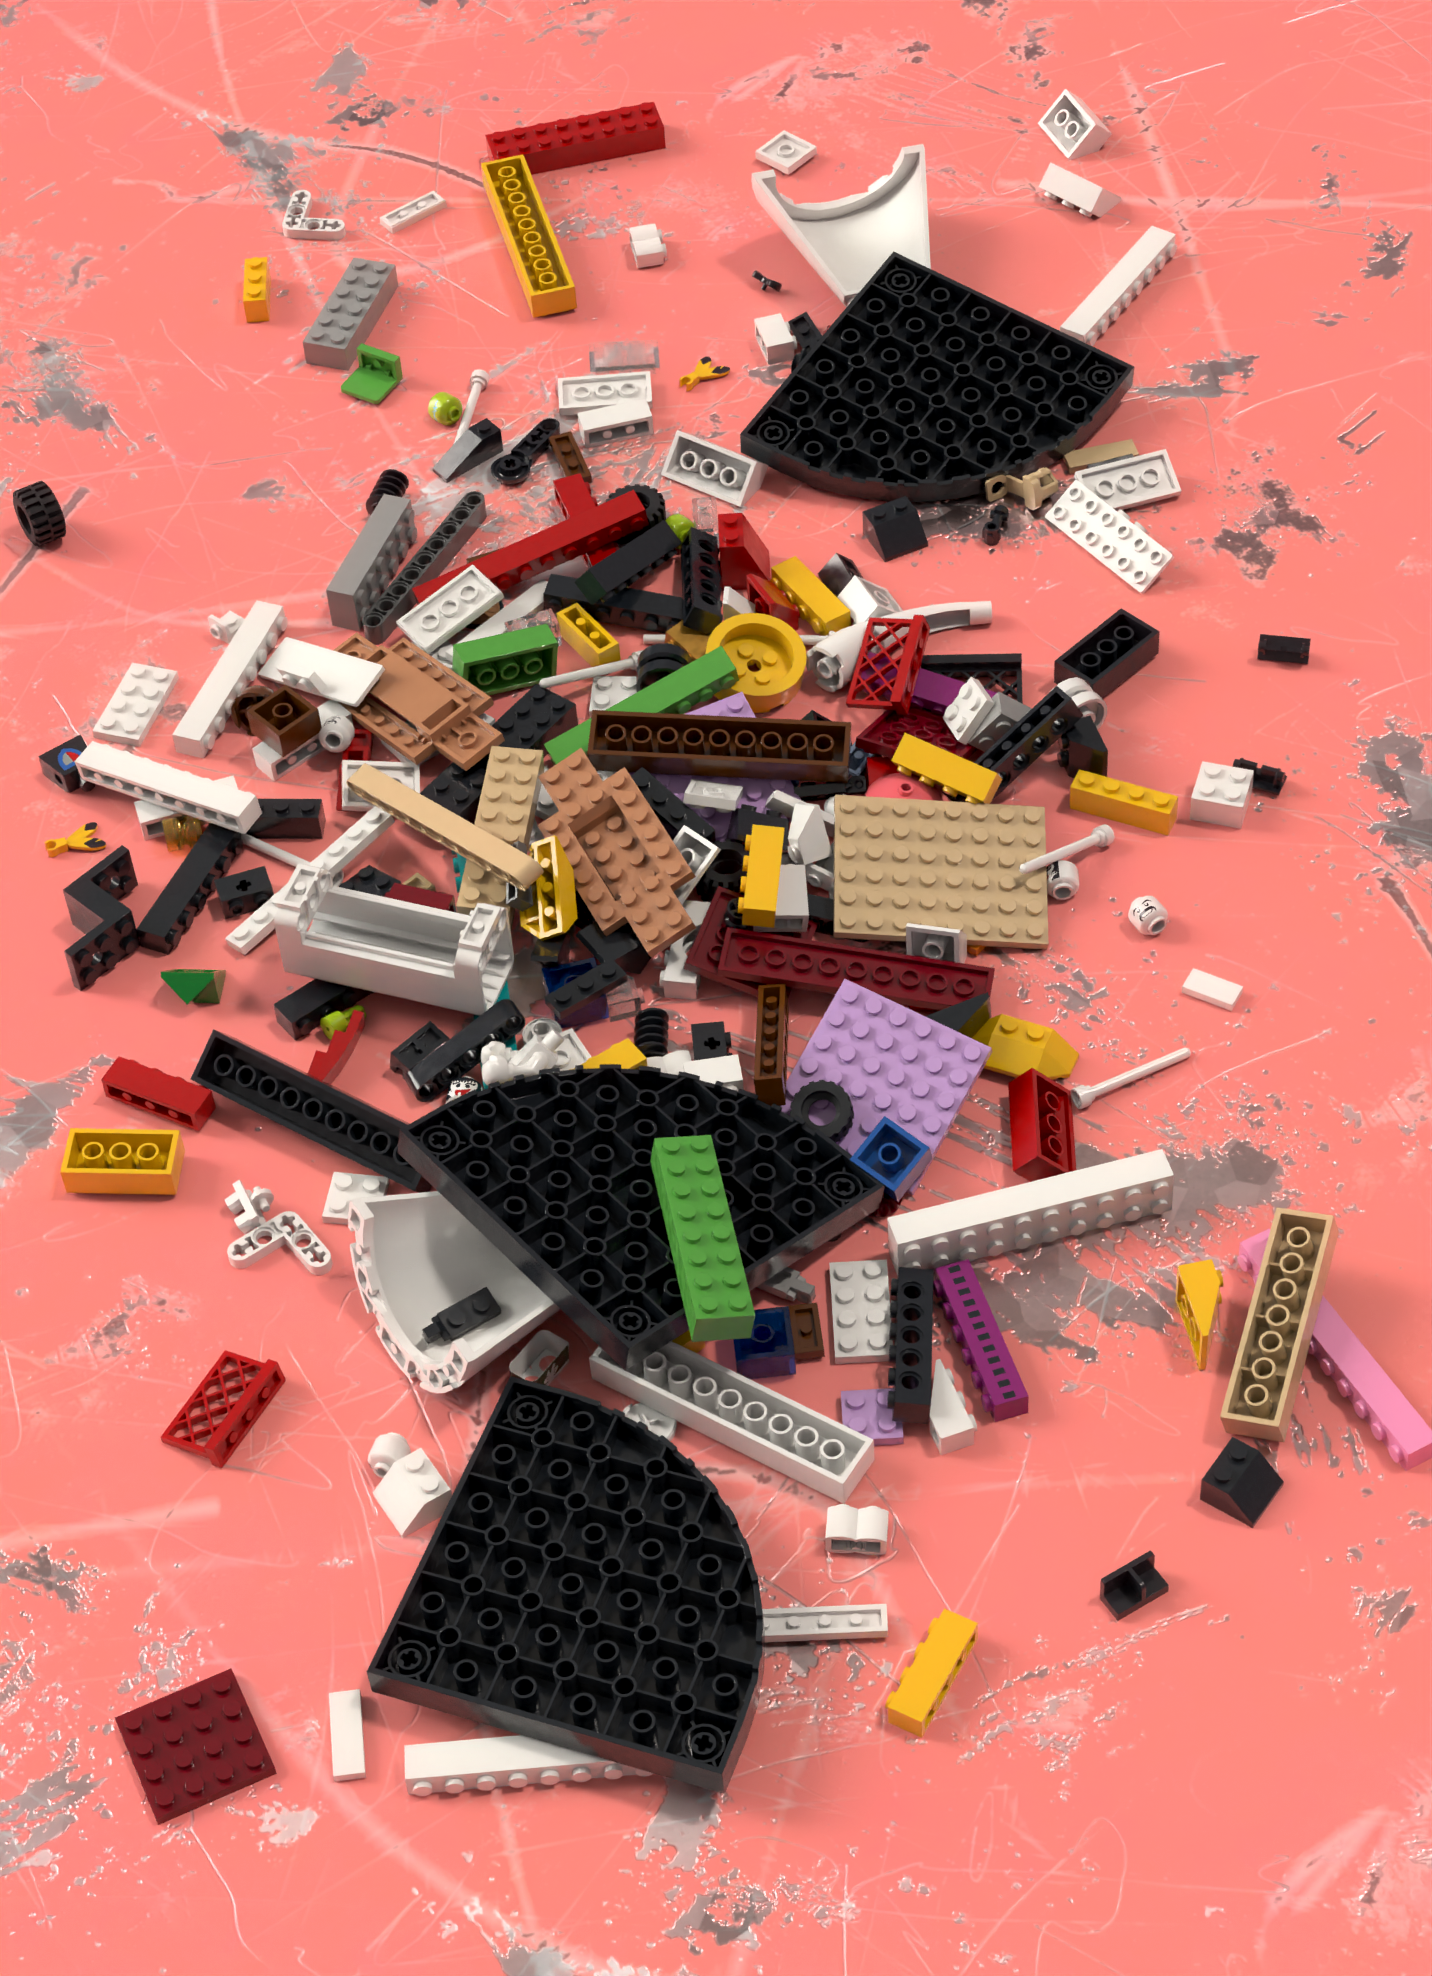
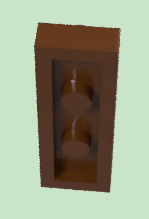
(569, 456)

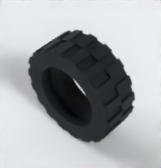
(824, 1091)

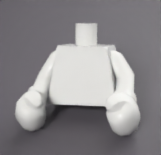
(504, 1063)

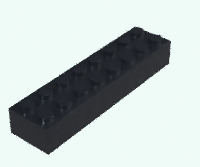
(526, 725)

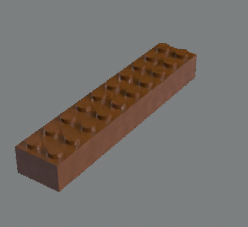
(720, 746)

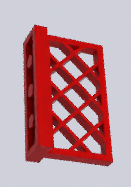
(908, 670)
(241, 1413)

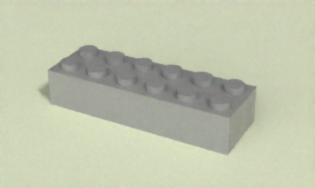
(350, 313)
(371, 561)

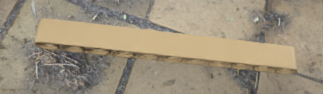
(445, 827)

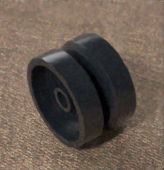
(658, 662)

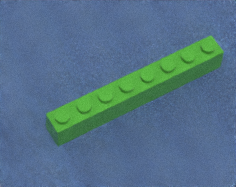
(669, 695)

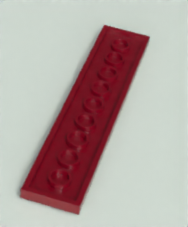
(825, 966)

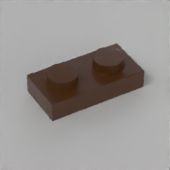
(806, 1331)

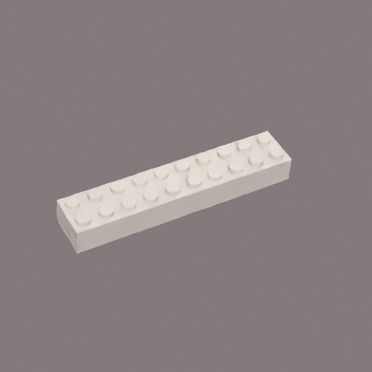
(1032, 1212)
(743, 1417)

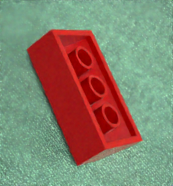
(1041, 1127)

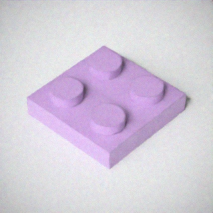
(868, 1414)

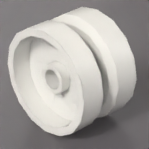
(1086, 700)

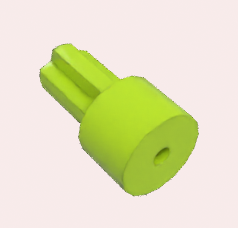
(338, 1021)

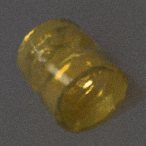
(181, 832)

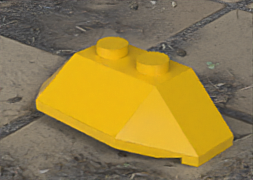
(552, 893)
(1026, 1045)

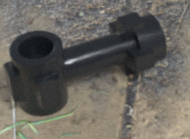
(991, 531)

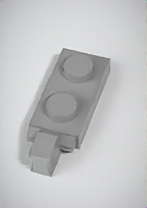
(789, 1285)

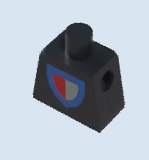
(60, 765)

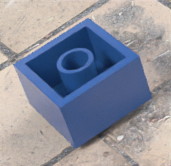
(892, 1157)

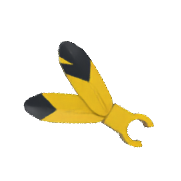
(702, 372)
(77, 840)

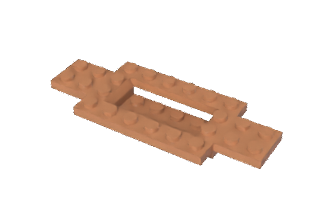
(427, 695)
(626, 848)

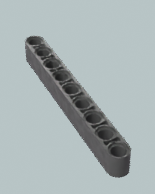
(424, 566)

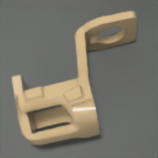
(1028, 488)

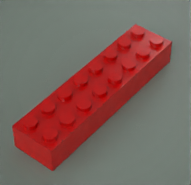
(581, 138)

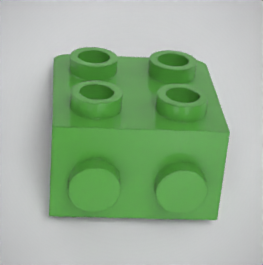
(375, 376)

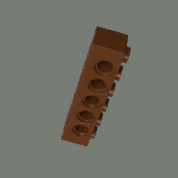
(771, 1044)

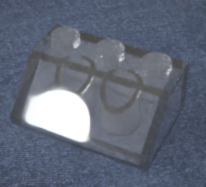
(624, 357)

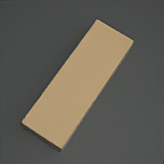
(1079, 459)

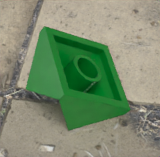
(196, 984)

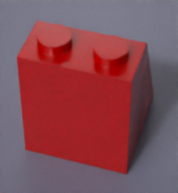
(740, 551)

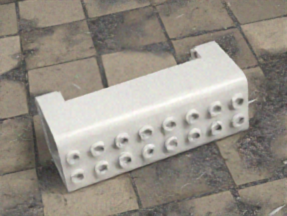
(393, 944)

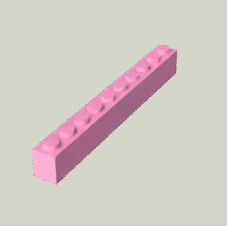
(1357, 1375)

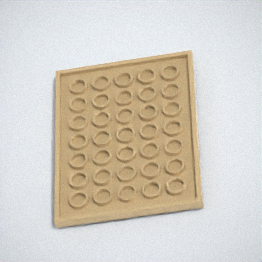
(939, 869)

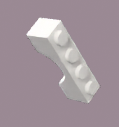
(675, 979)

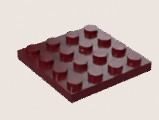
(888, 729)
(709, 942)
(195, 1746)

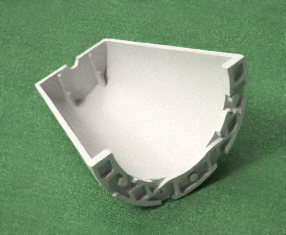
(857, 233)
(422, 1257)

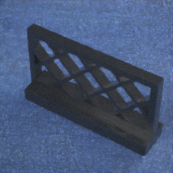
(979, 665)

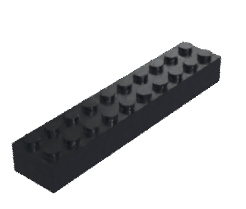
(306, 1106)

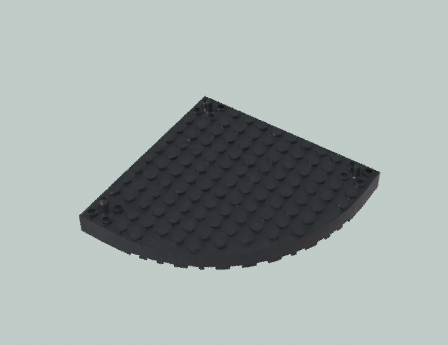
(932, 394)
(570, 1196)
(585, 1595)

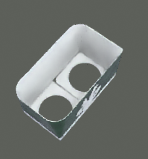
(541, 1345)

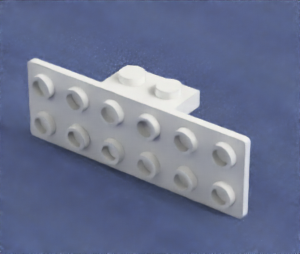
(1109, 536)
(321, 671)

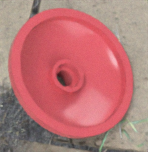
(903, 787)

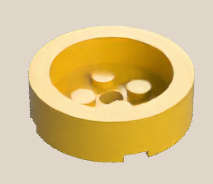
(774, 649)

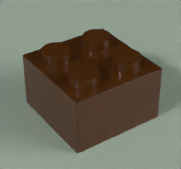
(284, 720)

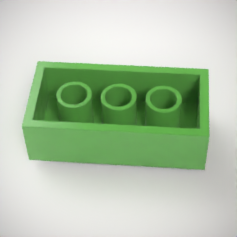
(507, 659)

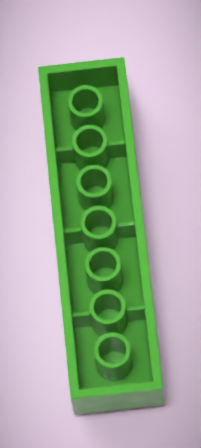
(702, 1238)

